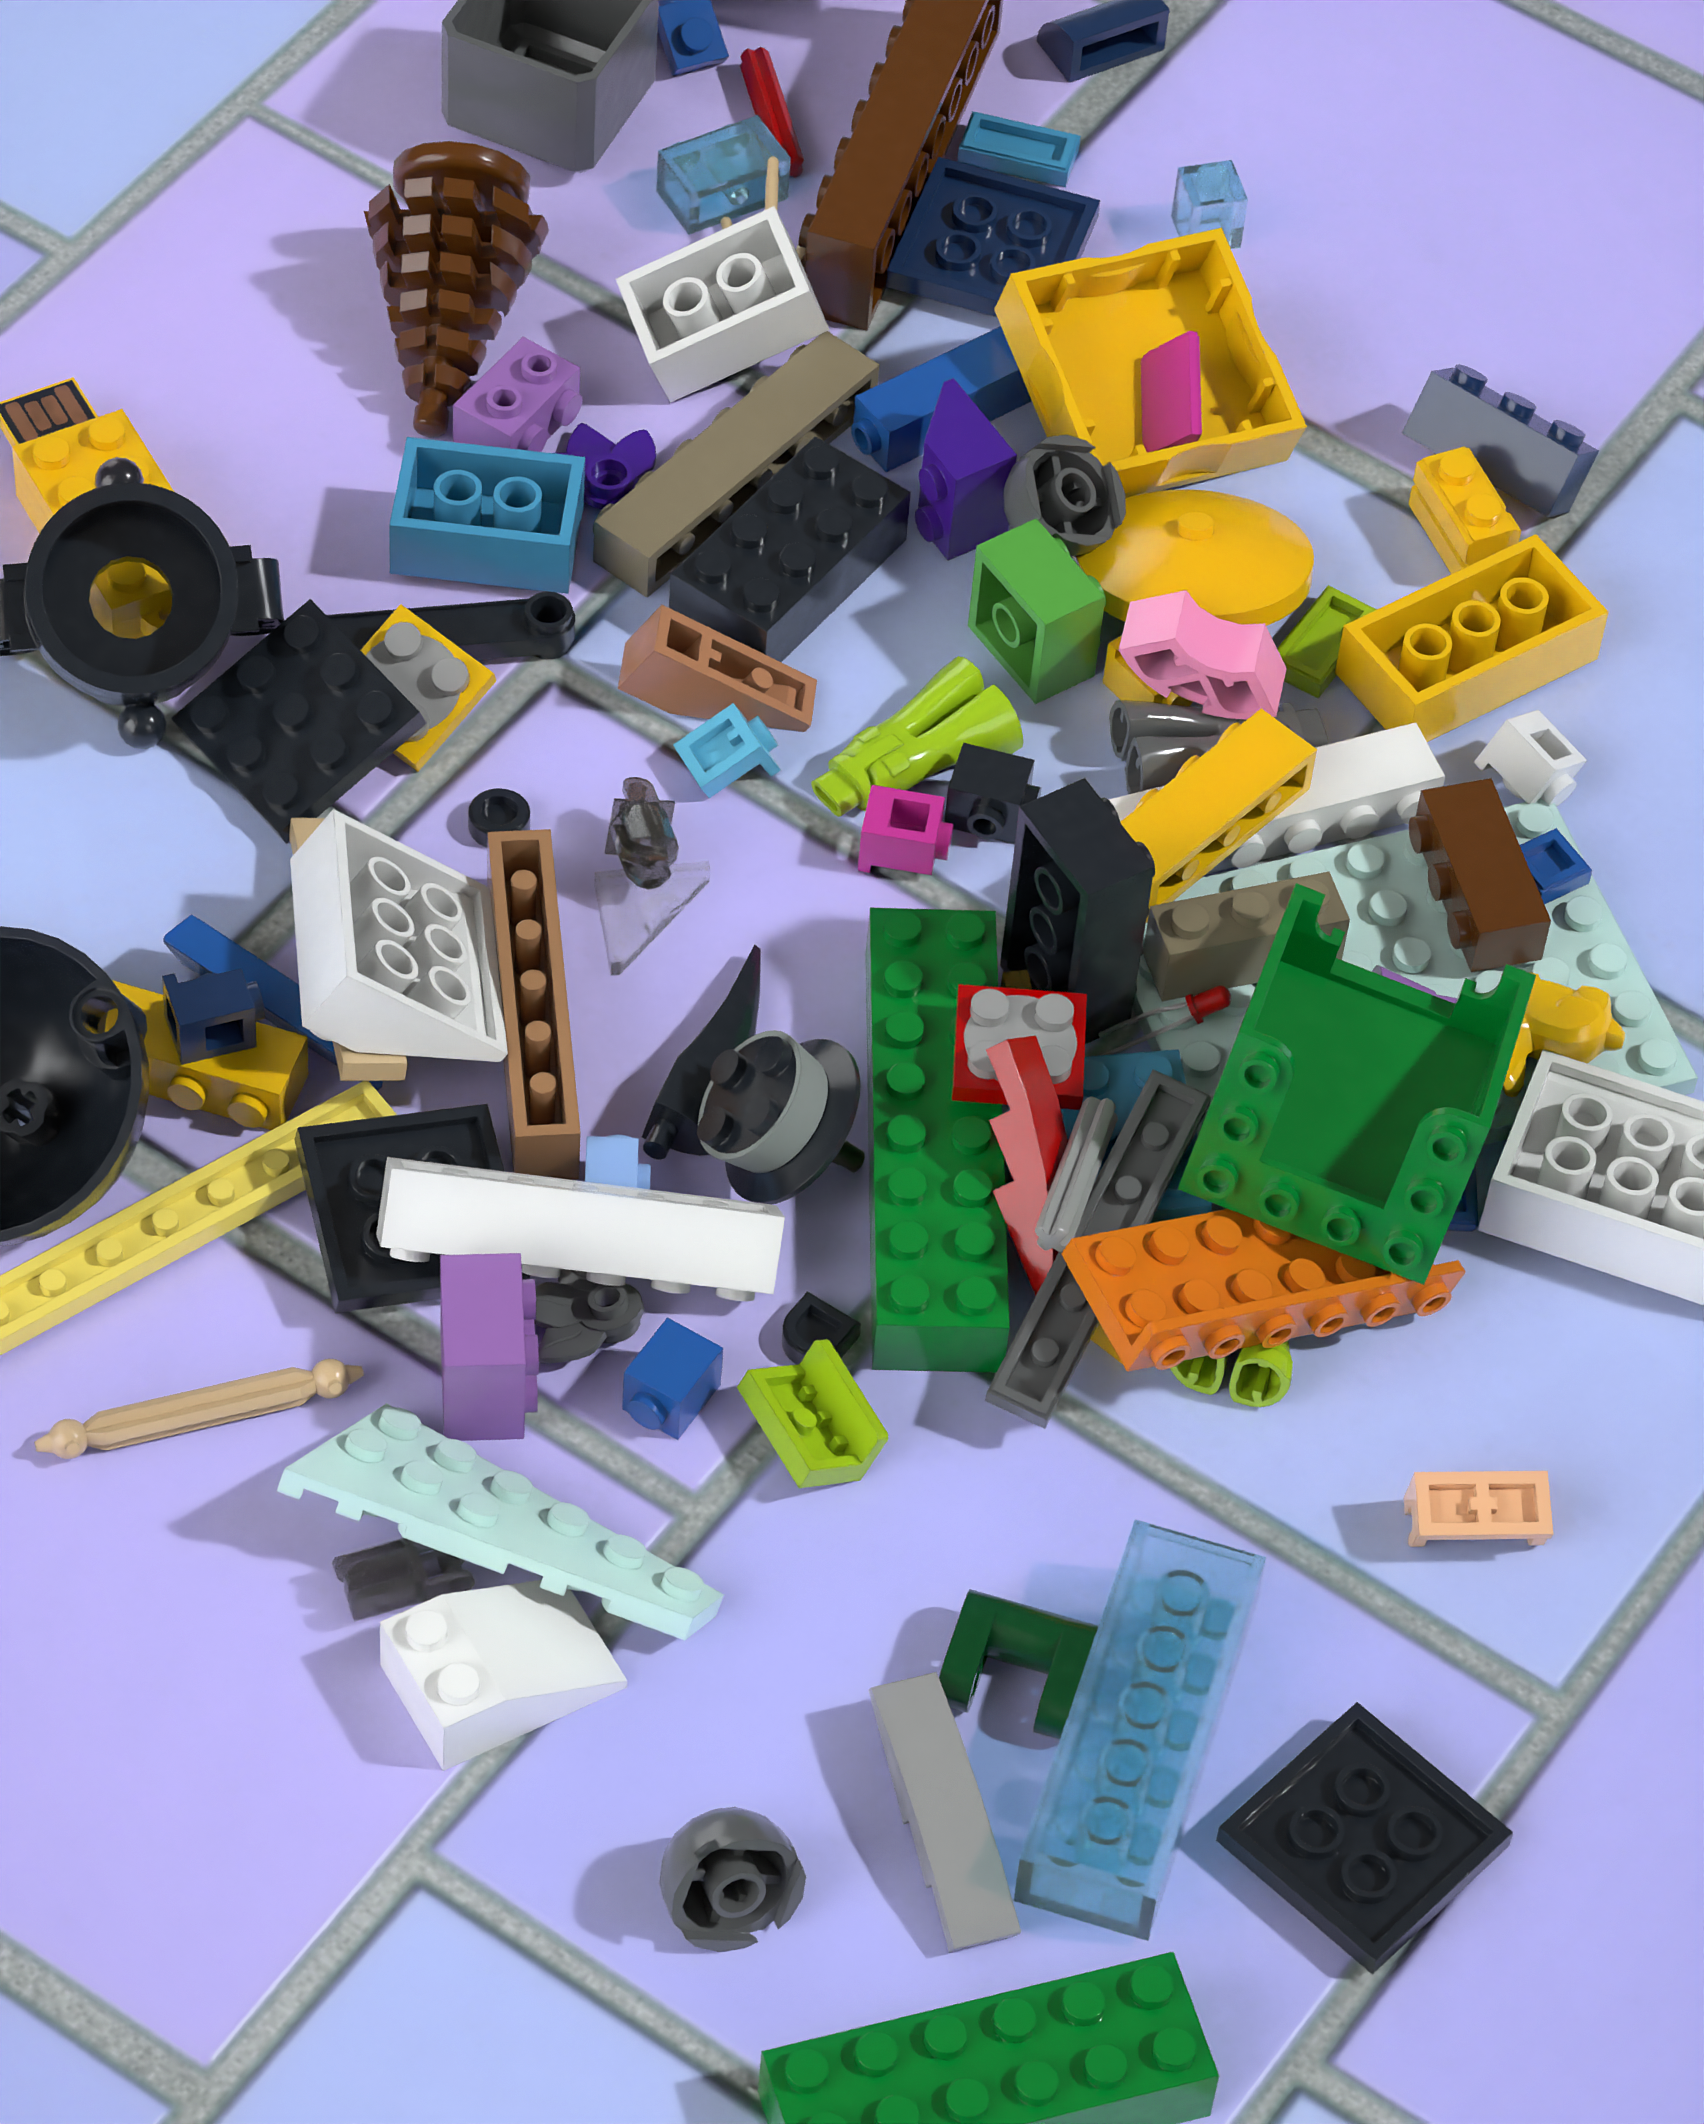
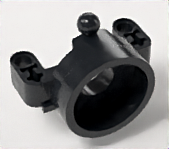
(212, 588)

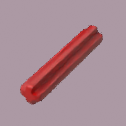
(770, 103)

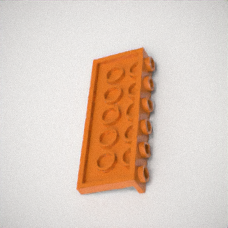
(1233, 1284)

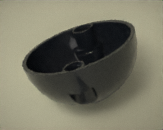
(81, 1081)

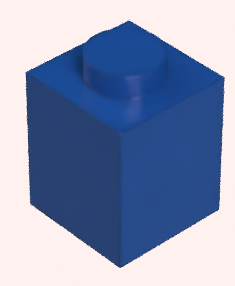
(672, 1379)

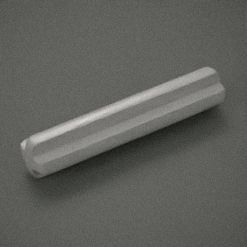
(1076, 1174)

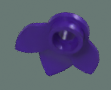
(611, 467)

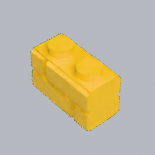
(1460, 509)

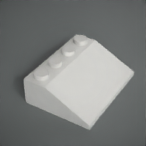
(394, 948)
(1605, 1176)

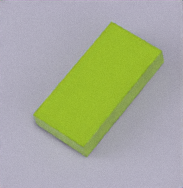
(1314, 642)

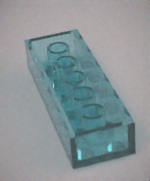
(1139, 1730)

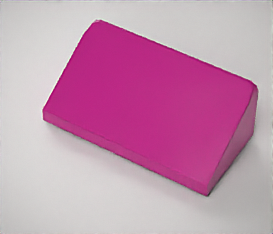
(1171, 393)

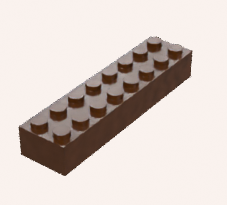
(892, 151)

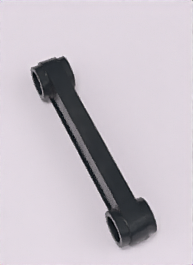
(485, 630)

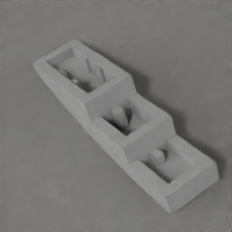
(944, 1811)

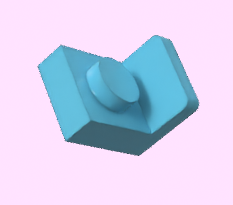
(727, 749)

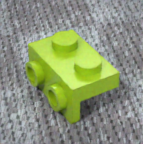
(815, 1417)

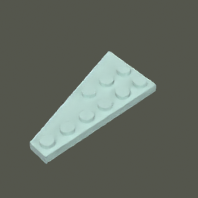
(493, 1518)

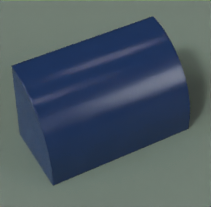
(1105, 36)

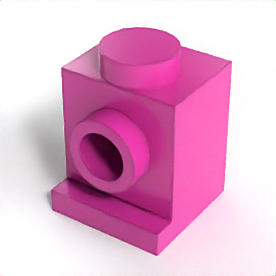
(903, 831)

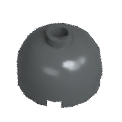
(1066, 493)
(730, 1878)

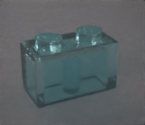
(720, 174)

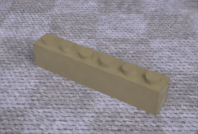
(730, 461)

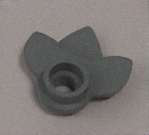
(583, 1316)

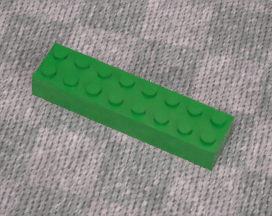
(931, 1158)

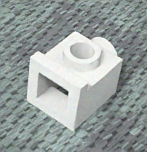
(1533, 759)

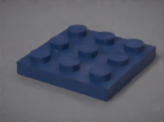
(982, 228)

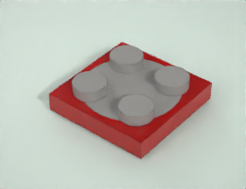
(996, 1014)

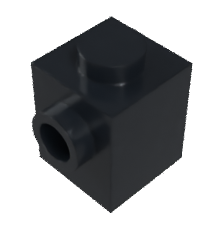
(988, 792)

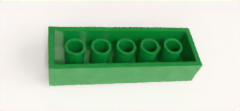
(1056, 2052)

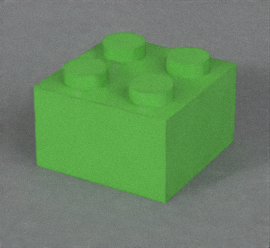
(1036, 610)

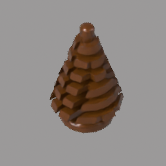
(450, 264)

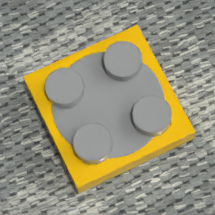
(431, 675)

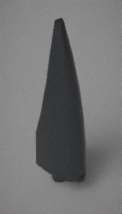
(677, 1107)

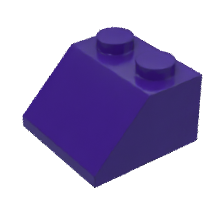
(962, 476)

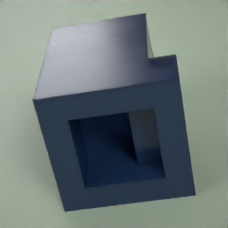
(212, 1014)

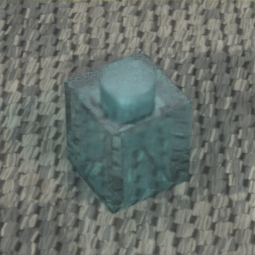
(1209, 199)

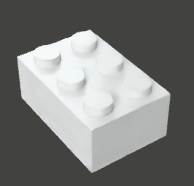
(722, 304)

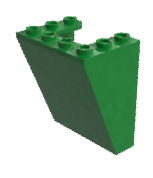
(1354, 1099)

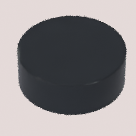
(496, 812)

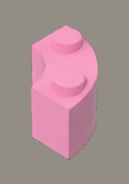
(1202, 657)

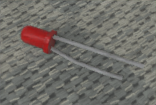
(1199, 1007)

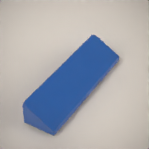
(210, 951)

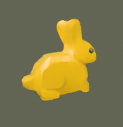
(1564, 1023)

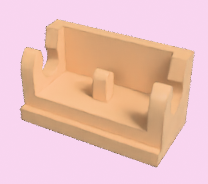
(1479, 1506)

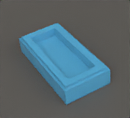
(1019, 149)

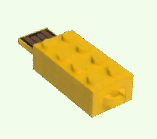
(55, 459)

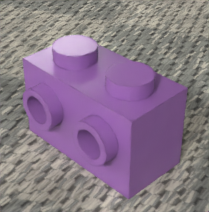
(519, 400)

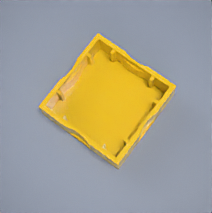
(1091, 321)

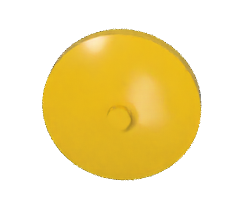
(1217, 546)

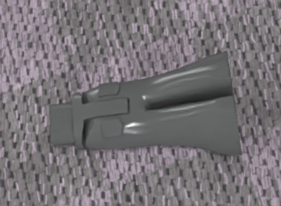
(1162, 737)

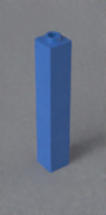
(896, 414)

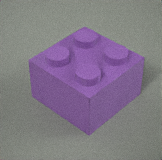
(487, 1346)

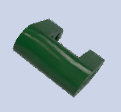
(1023, 1638)

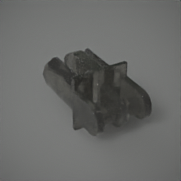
(642, 834)
(397, 1576)

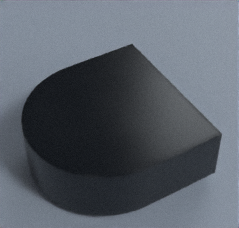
(817, 1320)

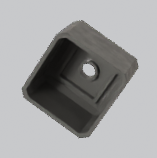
(548, 73)

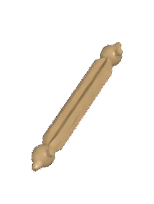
(198, 1408)

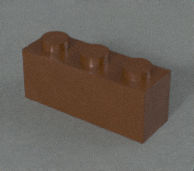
(1480, 875)

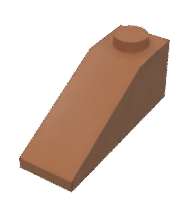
(702, 672)

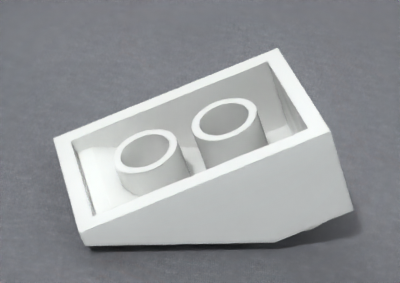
(494, 1665)

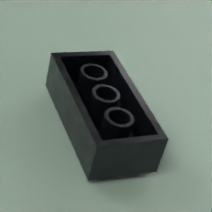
(793, 551)
(1078, 903)

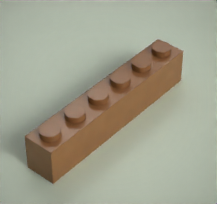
(534, 1004)

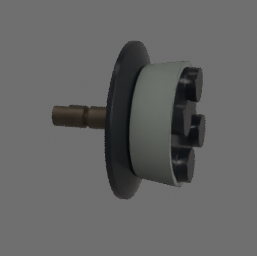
(780, 1114)

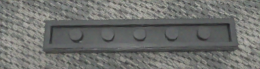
(1121, 1197)

